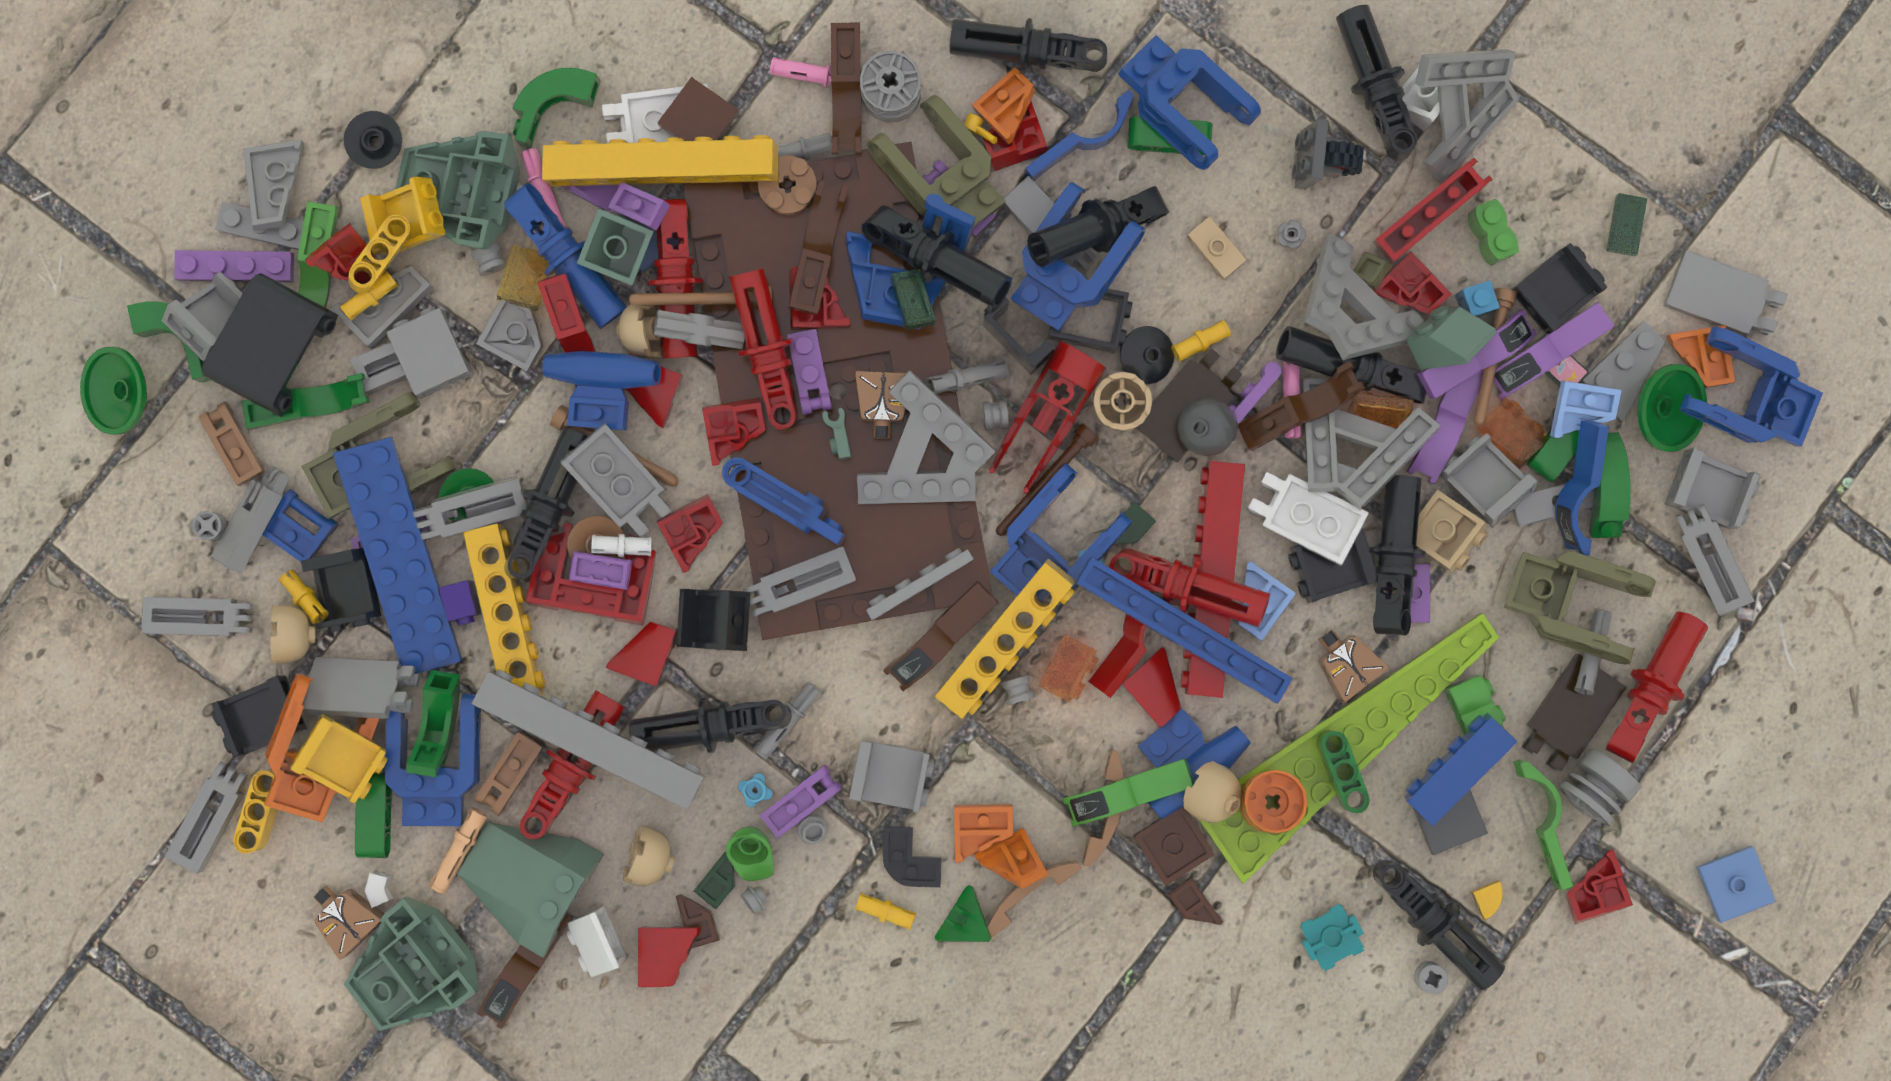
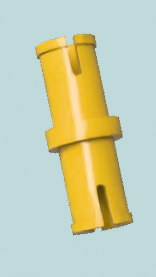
(362, 301)
(1201, 340)
(303, 596)
(885, 911)

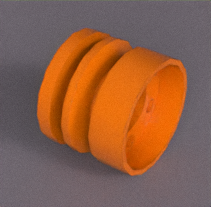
(1290, 801)

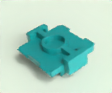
(1332, 937)

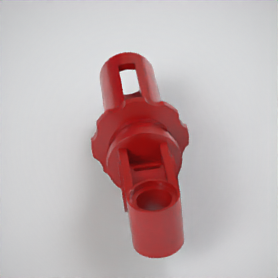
(675, 271)
(769, 359)
(1181, 584)
(1657, 684)
(565, 775)

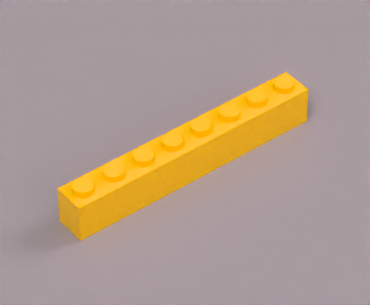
(660, 162)

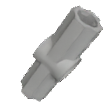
(699, 329)

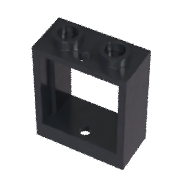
(1118, 334)

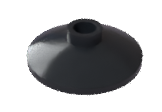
(363, 130)
(1135, 352)

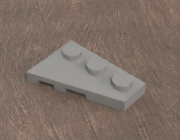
(271, 181)
(394, 306)
(1627, 366)

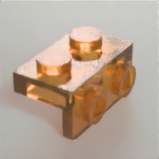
(1381, 409)
(1513, 431)
(1068, 668)

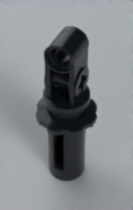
(1037, 46)
(1379, 87)
(1095, 226)
(936, 256)
(1322, 356)
(542, 511)
(1397, 555)
(716, 724)
(1434, 920)

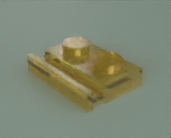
(521, 278)

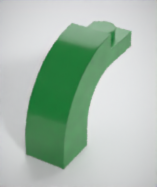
(547, 90)
(146, 322)
(1613, 495)
(437, 723)

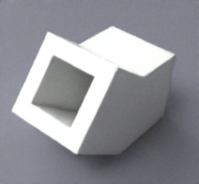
(378, 888)

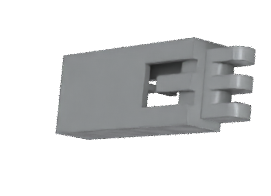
(1030, 206)
(383, 367)
(482, 506)
(250, 520)
(1719, 569)
(811, 579)
(189, 616)
(204, 827)

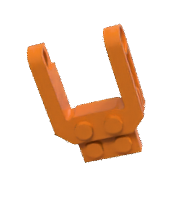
(290, 790)

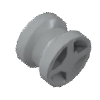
(489, 259)
(996, 415)
(204, 523)
(1018, 689)
(1427, 972)

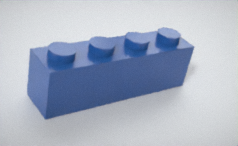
(1459, 768)

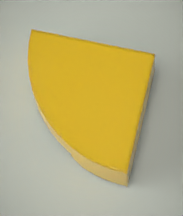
(1488, 898)

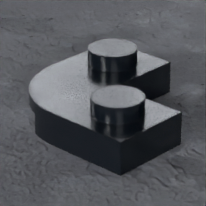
(902, 866)

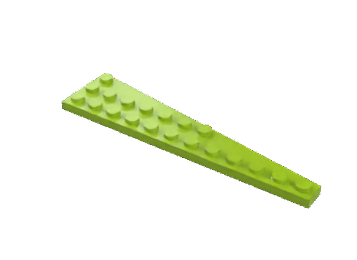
(1368, 725)

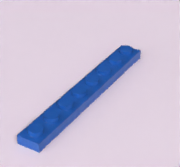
(1183, 630)

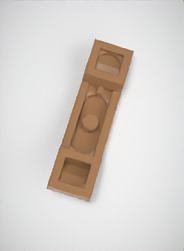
(1096, 845)
(1059, 872)

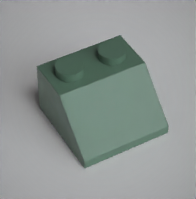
(615, 246)
(1449, 338)

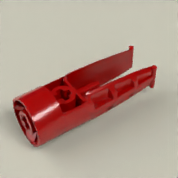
(1073, 369)

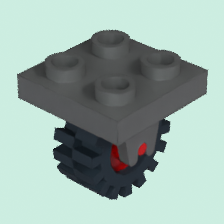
(1323, 156)

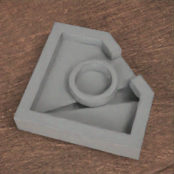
(512, 335)

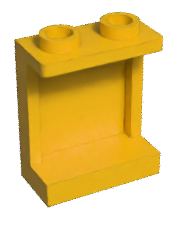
(414, 202)
(339, 758)

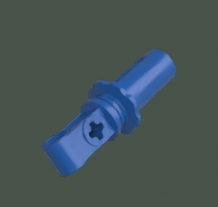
(562, 254)

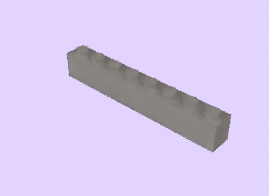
(588, 739)

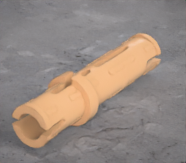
(454, 857)

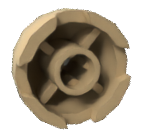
(637, 331)
(1115, 390)
(290, 634)
(1214, 794)
(648, 857)

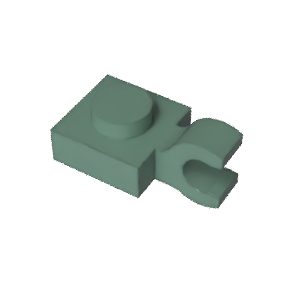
(839, 443)

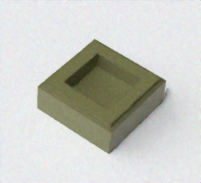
(1372, 269)

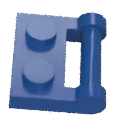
(953, 220)
(292, 535)

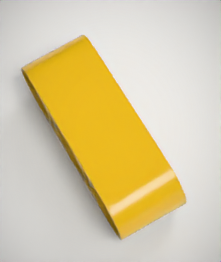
(383, 240)
(249, 821)

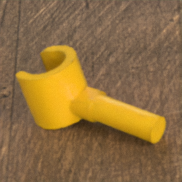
(974, 125)

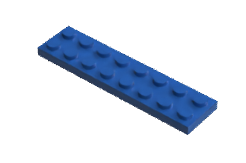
(397, 555)

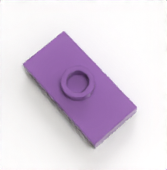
(600, 570)
(1421, 595)

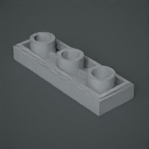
(1539, 505)

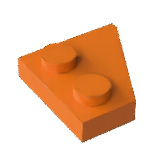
(1006, 104)
(1708, 362)
(980, 826)
(1014, 860)

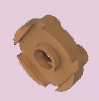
(800, 196)

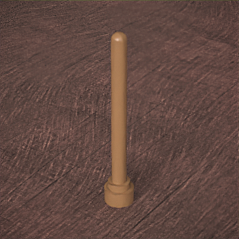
(689, 298)
(1506, 299)
(560, 421)

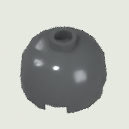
(1207, 427)

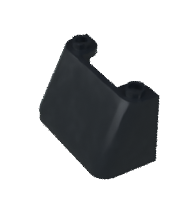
(266, 342)

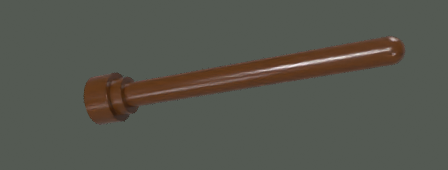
(1082, 439)

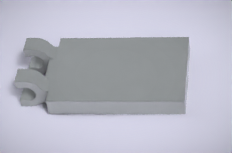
(1722, 295)
(615, 479)
(358, 688)

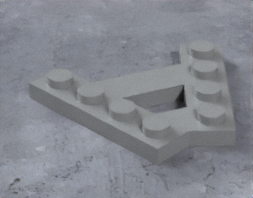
(1462, 128)
(1337, 281)
(1391, 453)
(903, 480)

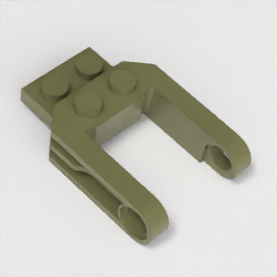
(962, 185)
(324, 473)
(1545, 590)

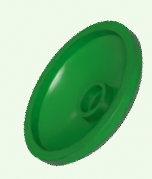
(113, 390)
(1659, 406)

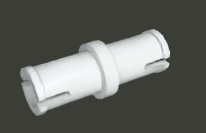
(621, 545)

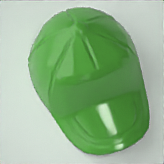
(750, 854)

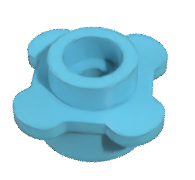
(751, 797)

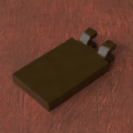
(1190, 384)
(1571, 718)

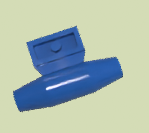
(600, 384)
(1184, 739)

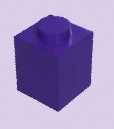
(460, 602)

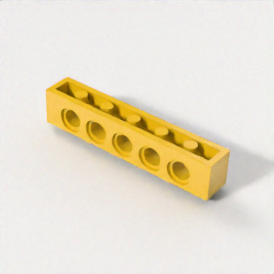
(478, 543)
(953, 692)

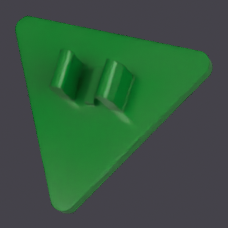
(964, 921)

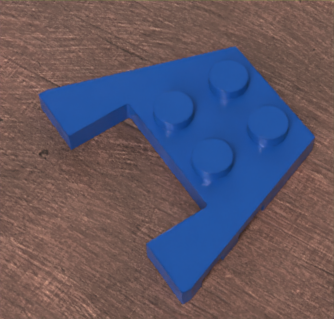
(874, 286)

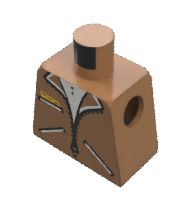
(877, 403)
(1349, 665)
(345, 919)

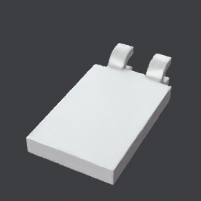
(640, 114)
(1310, 518)

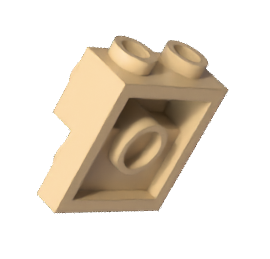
(1449, 532)

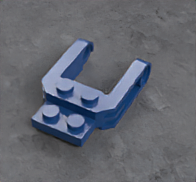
(1163, 75)
(1059, 289)
(1779, 402)
(780, 499)
(1029, 551)
(438, 798)

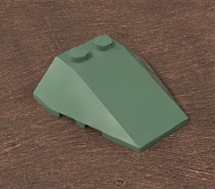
(470, 182)
(528, 880)
(412, 967)

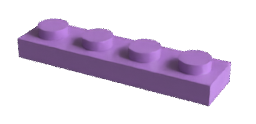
(234, 265)

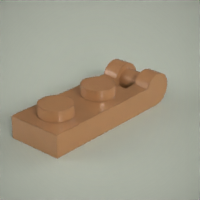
(232, 444)
(509, 772)

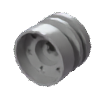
(896, 102)
(1599, 787)

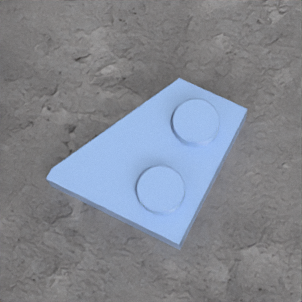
(1583, 402)
(1279, 599)

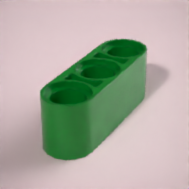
(1144, 138)
(1554, 455)
(1353, 782)
(374, 820)

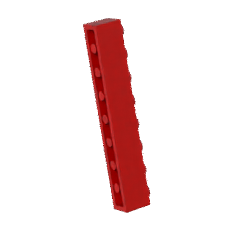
(1218, 550)

